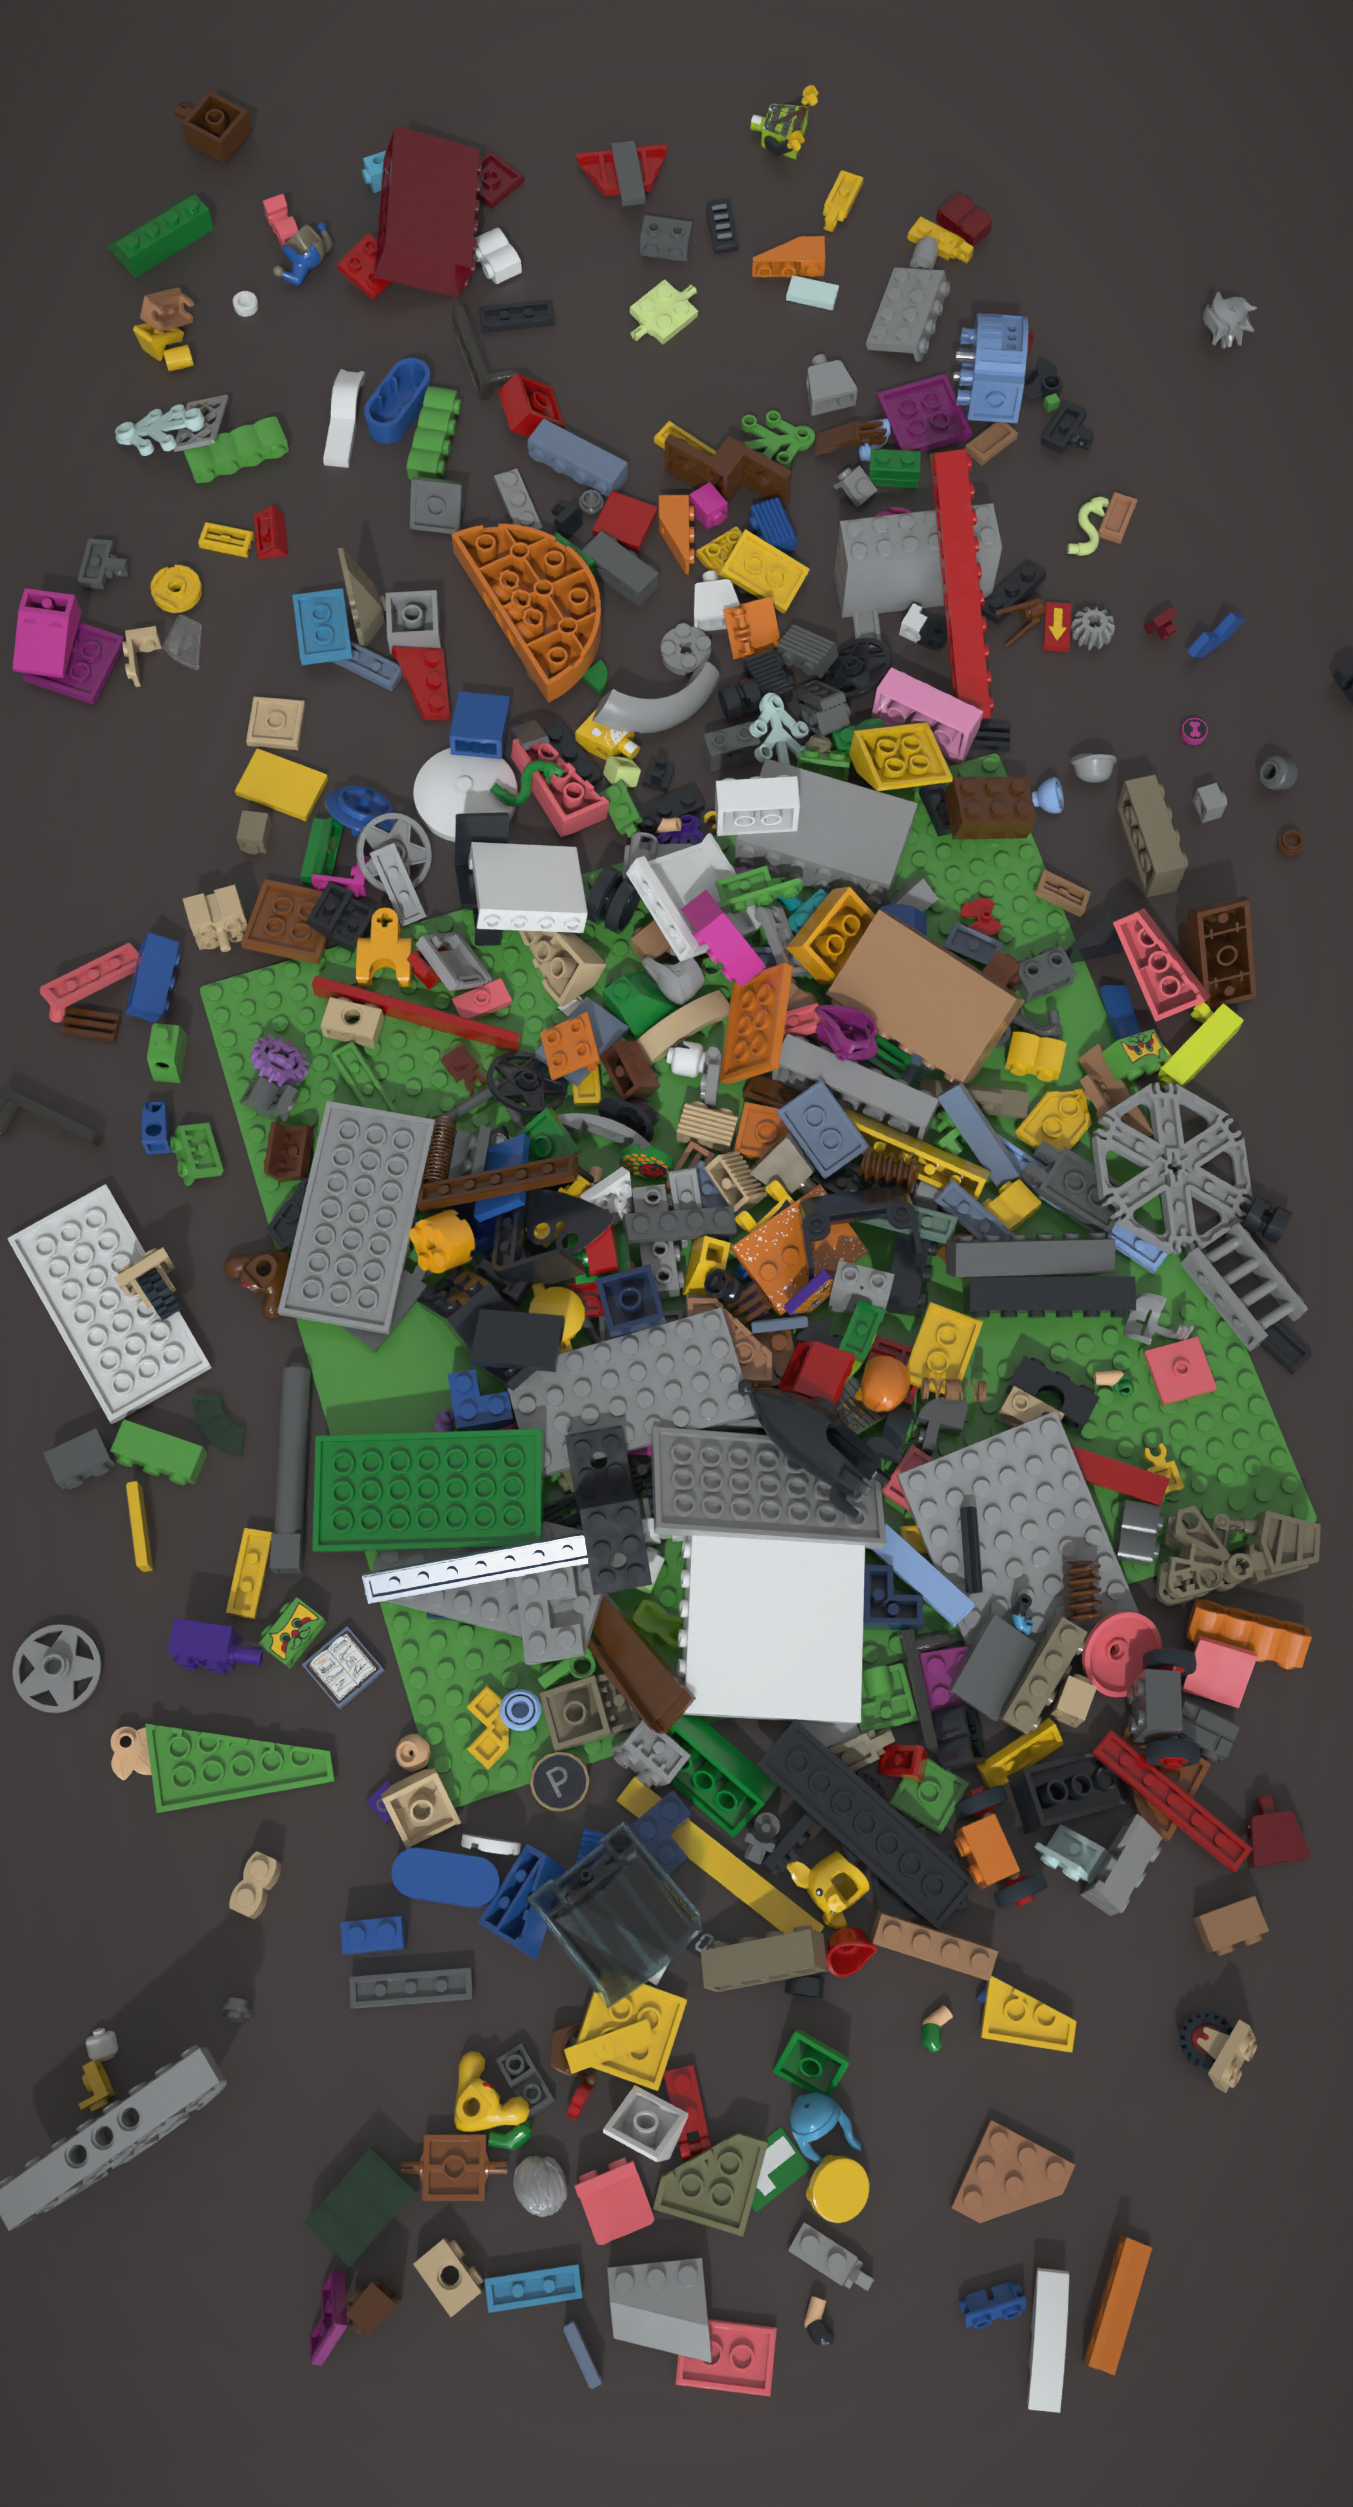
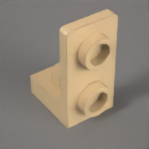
(136, 641)

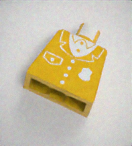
(605, 741)

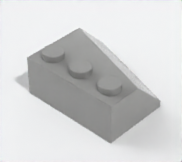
(1124, 1867)
(661, 2306)

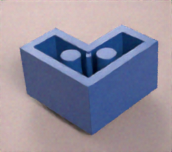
(475, 1411)

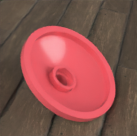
(1117, 1669)

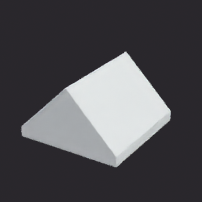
(647, 2124)

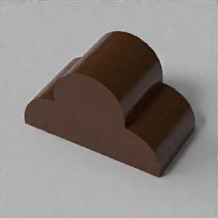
(1220, 950)

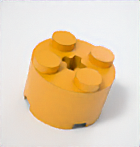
(442, 1242)

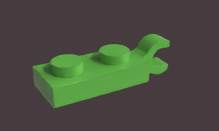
(622, 809)

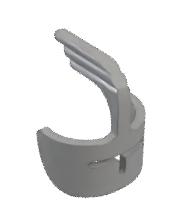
(1154, 1303)

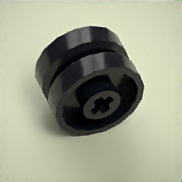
(612, 900)

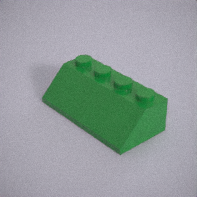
(162, 235)
(718, 1775)

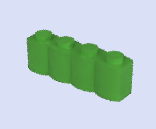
(433, 433)
(238, 449)

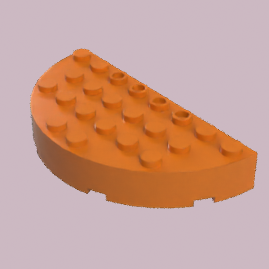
(539, 599)

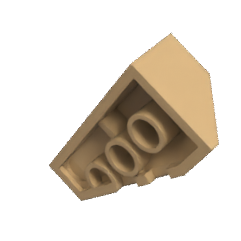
(565, 963)

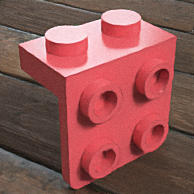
(614, 2201)

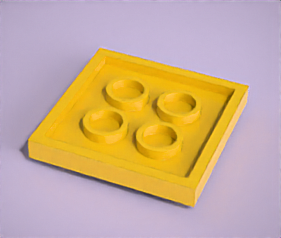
(664, 2016)

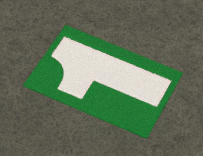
(779, 2169)

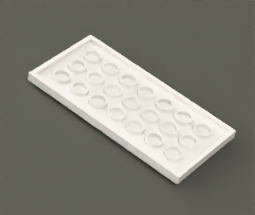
(114, 1339)

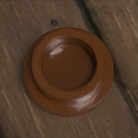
(1291, 843)

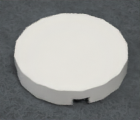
(491, 1844)

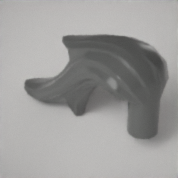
(1052, 1030)

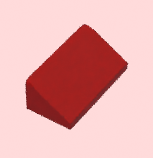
(270, 533)

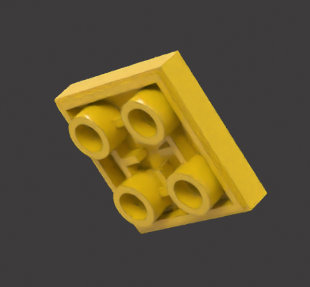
(717, 552)

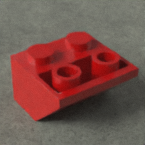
(817, 1371)

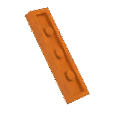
(1117, 2305)

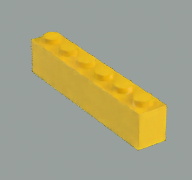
(935, 1165)

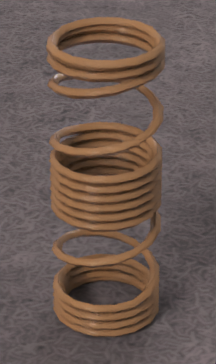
(952, 1389)

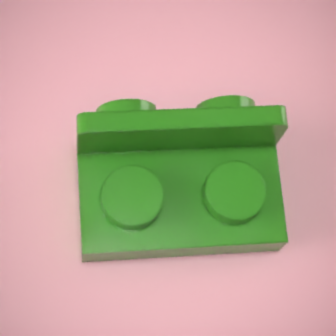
(195, 1152)

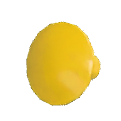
(561, 1302)

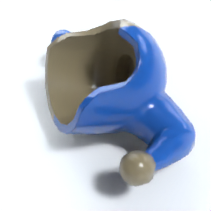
(305, 252)

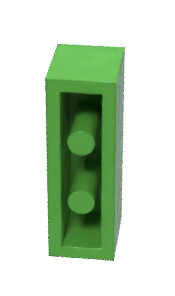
(158, 1453)

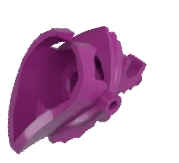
(846, 1032)

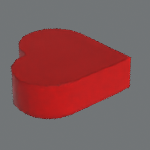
(579, 2100)

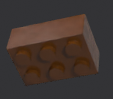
(990, 807)

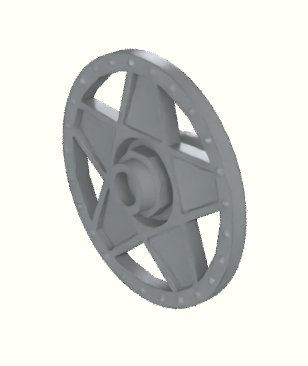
(400, 835)
(57, 1668)

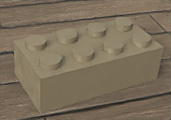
(1151, 835)

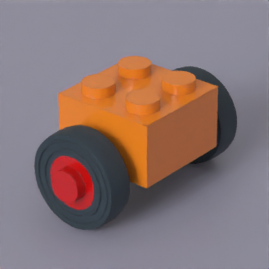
(989, 1852)

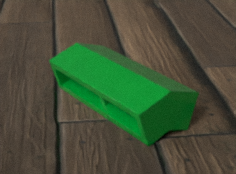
(321, 849)

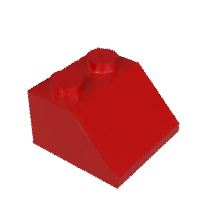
(528, 403)

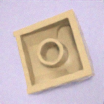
(420, 1807)

